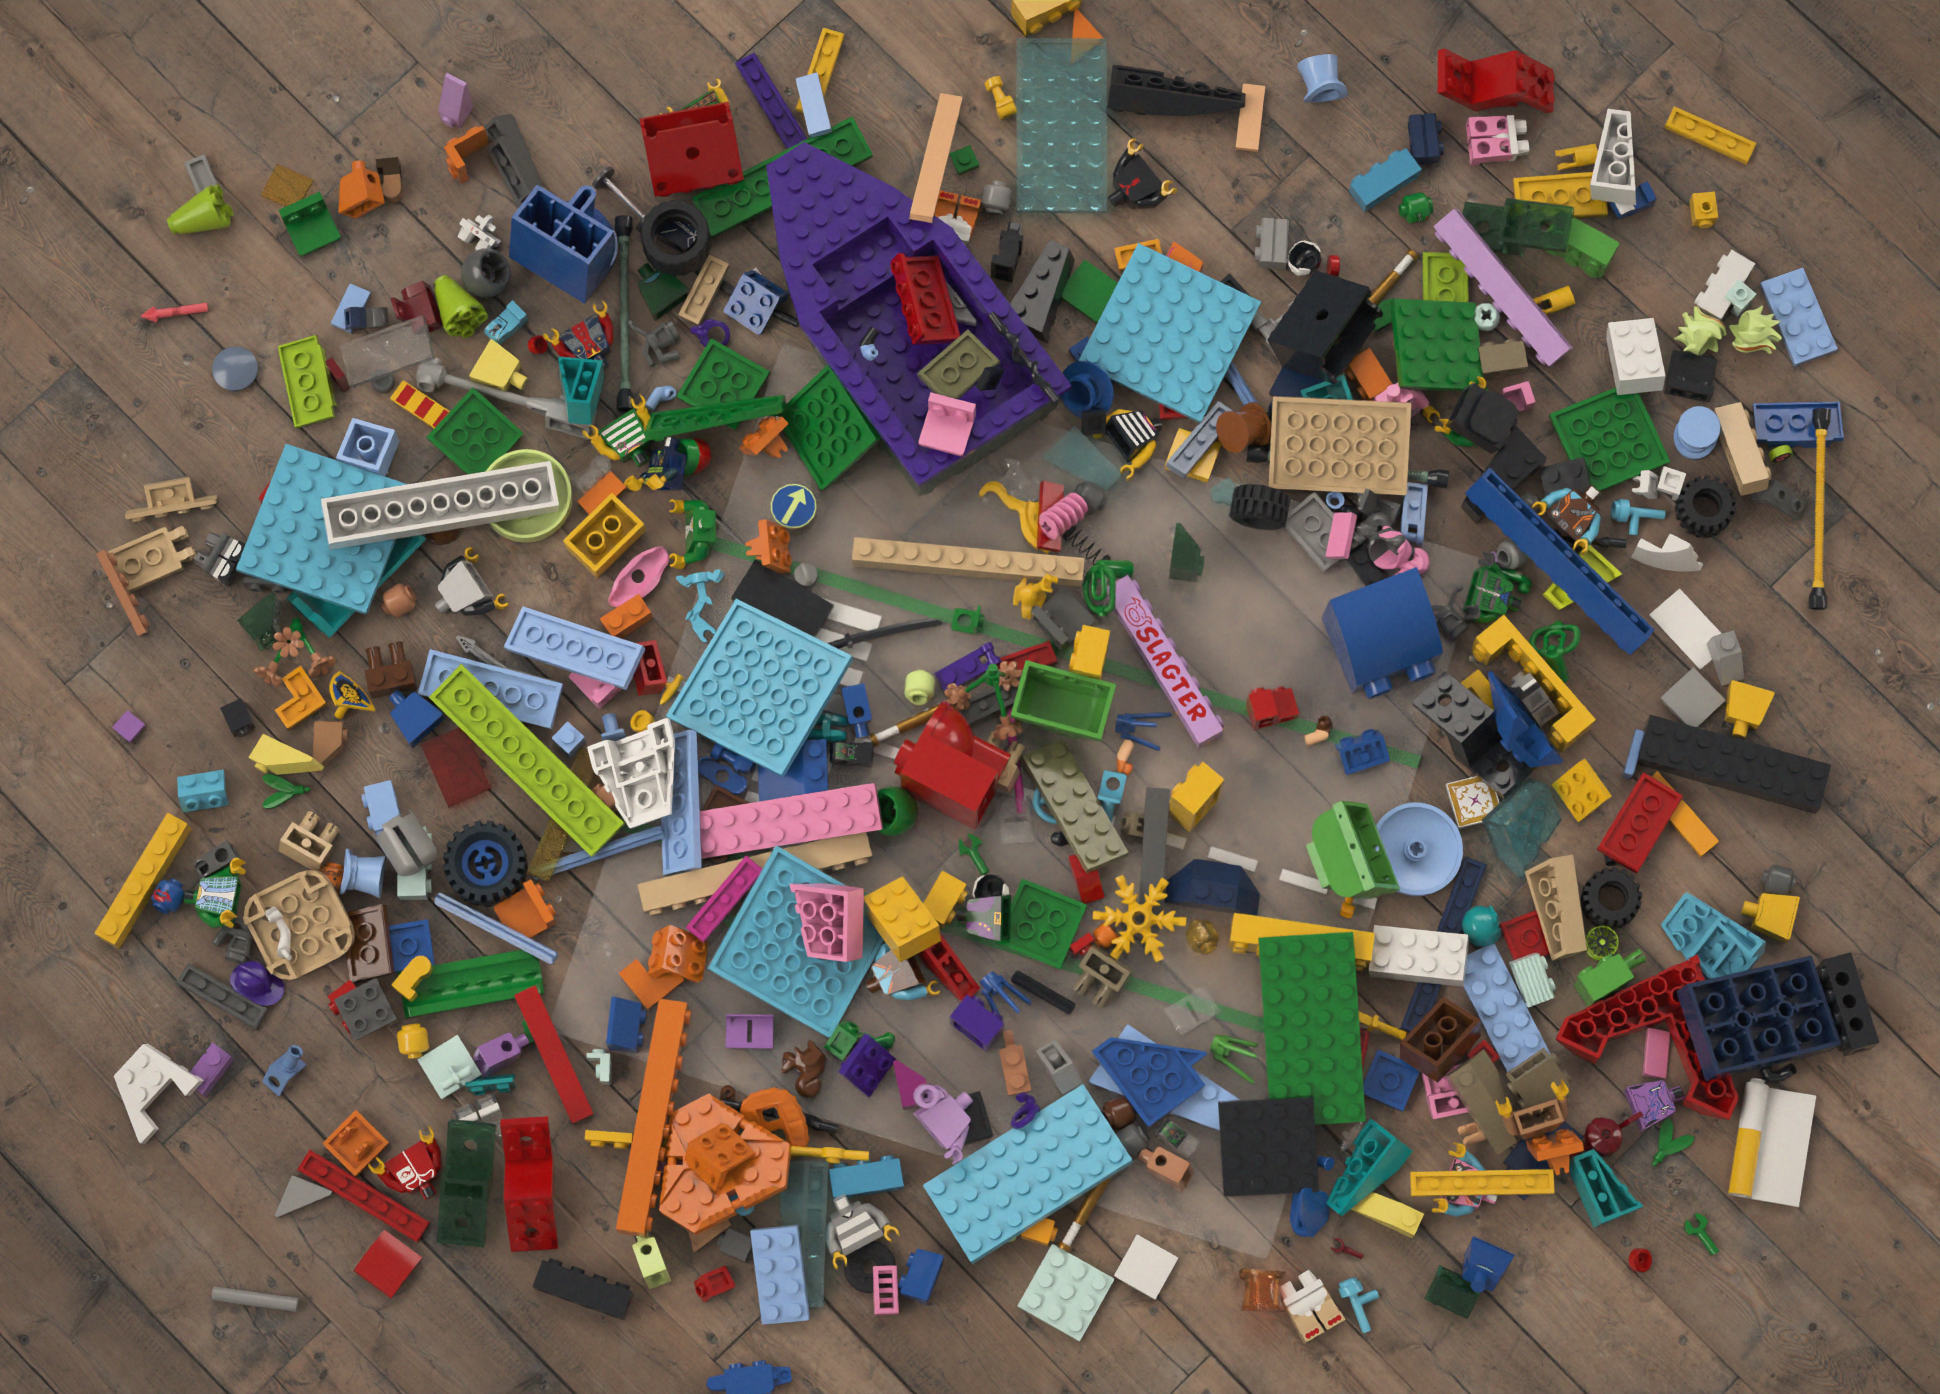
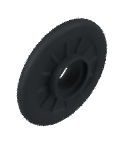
(855, 1260)

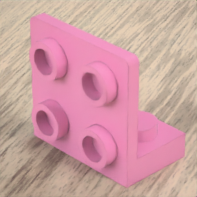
(947, 424)
(596, 691)

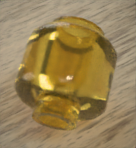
(1202, 936)

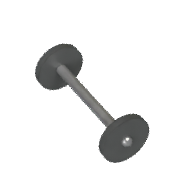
(604, 178)

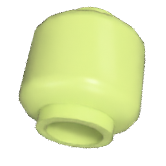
(919, 687)

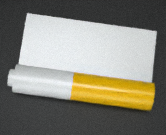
(1771, 1144)

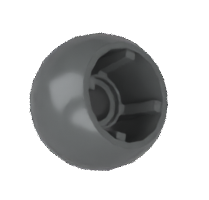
(486, 273)

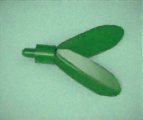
(285, 790)
(1669, 1147)

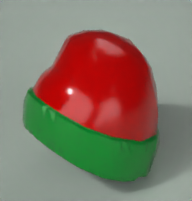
(697, 454)

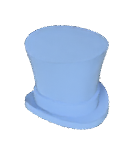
(1321, 78)
(1696, 433)
(363, 874)

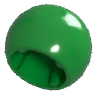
(897, 810)

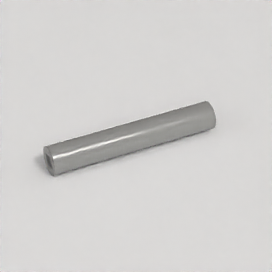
(255, 1299)

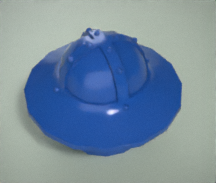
(1089, 388)

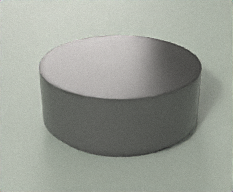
(383, 384)

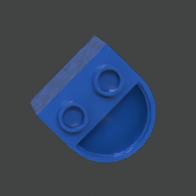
(564, 240)

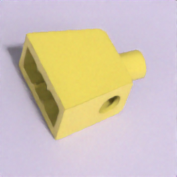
(498, 368)

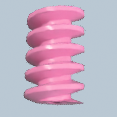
(1063, 515)

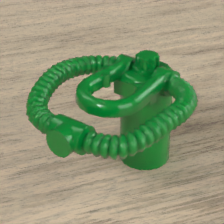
(1105, 569)
(1554, 654)

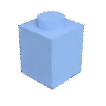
(568, 740)

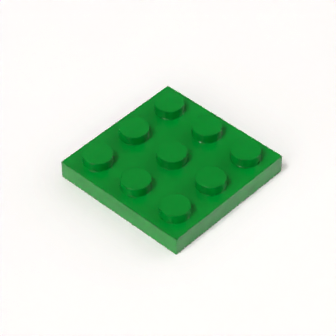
(722, 378)
(474, 434)
(1043, 924)

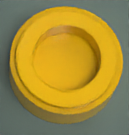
(640, 721)

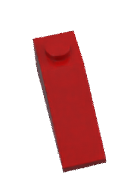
(949, 969)

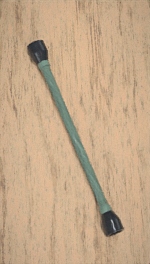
(623, 229)
(1436, 478)

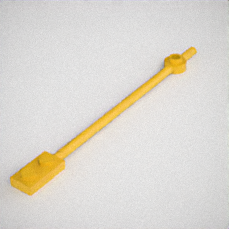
(831, 1154)

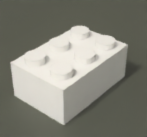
(1635, 356)

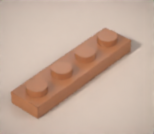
(128, 600)

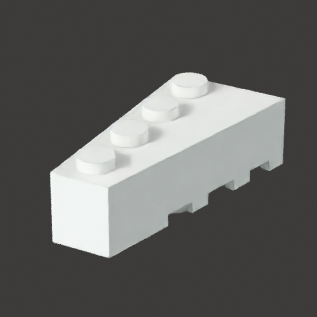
(1614, 166)

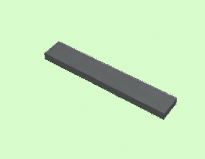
(1154, 844)

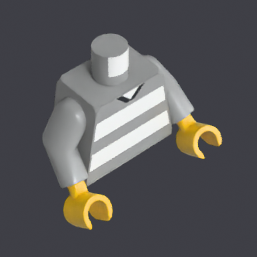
(854, 1227)

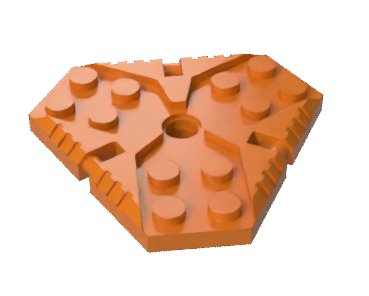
(692, 1201)

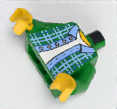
(218, 896)

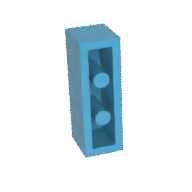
(1384, 179)
(866, 1177)

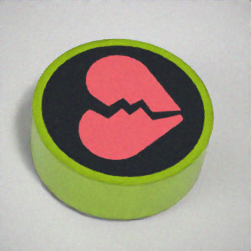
(1780, 454)

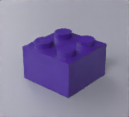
(977, 1022)

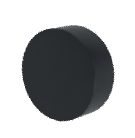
(1348, 508)

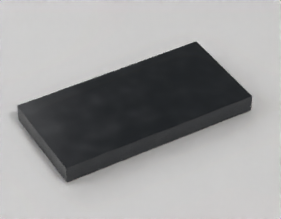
(783, 599)

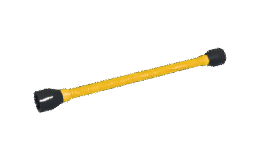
(1821, 419)

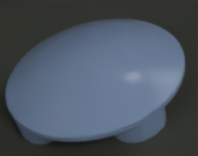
(235, 368)

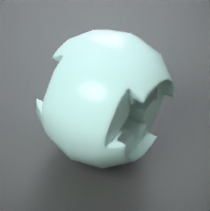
(1488, 324)

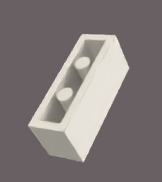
(1732, 268)

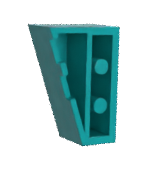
(581, 387)
(1600, 1190)

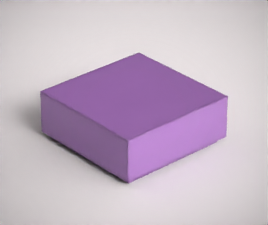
(129, 726)

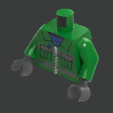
(1489, 592)

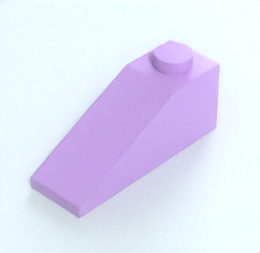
(454, 101)

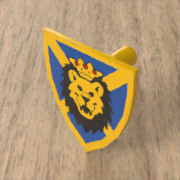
(348, 695)

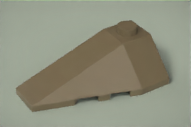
(1478, 1089)

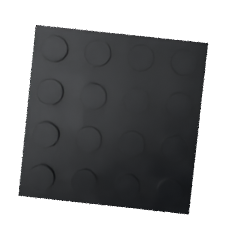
(1268, 1146)

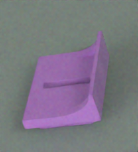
(761, 1031)

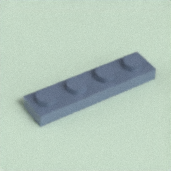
(1196, 443)

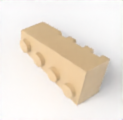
(1558, 906)

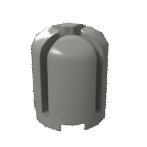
(416, 837)

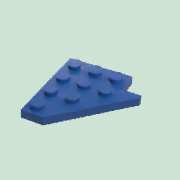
(1151, 1074)

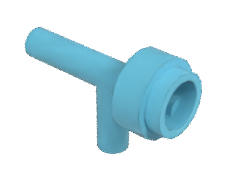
(1621, 511)
(1351, 1287)

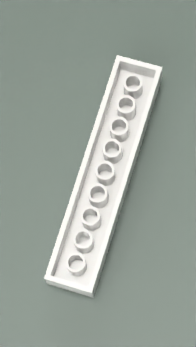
(439, 505)

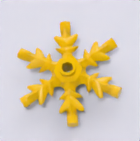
(1135, 909)

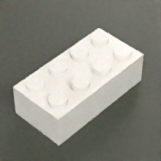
(1419, 956)

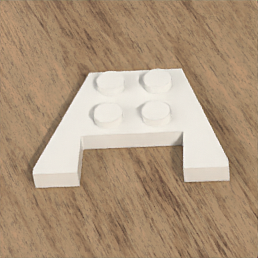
(143, 1081)

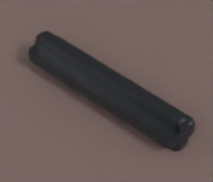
(1043, 992)

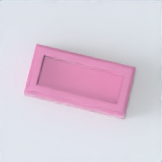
(1341, 535)

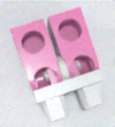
(1495, 139)

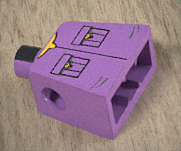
(492, 1057)

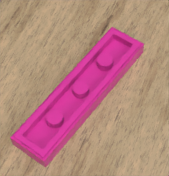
(724, 898)

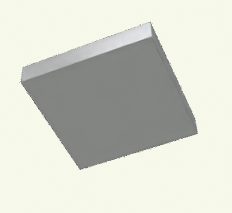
(1692, 699)

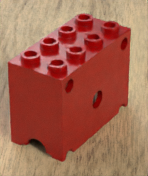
(691, 149)

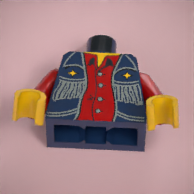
(587, 339)

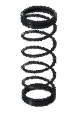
(1067, 533)

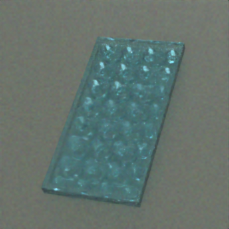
(1061, 125)

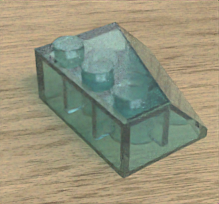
(1522, 824)

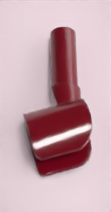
(1346, 1249)

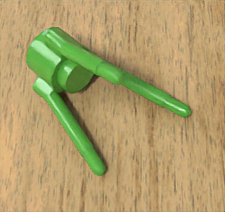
(1224, 1044)

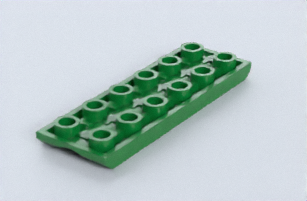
(475, 983)

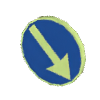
(793, 506)

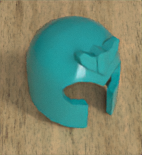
(1481, 926)

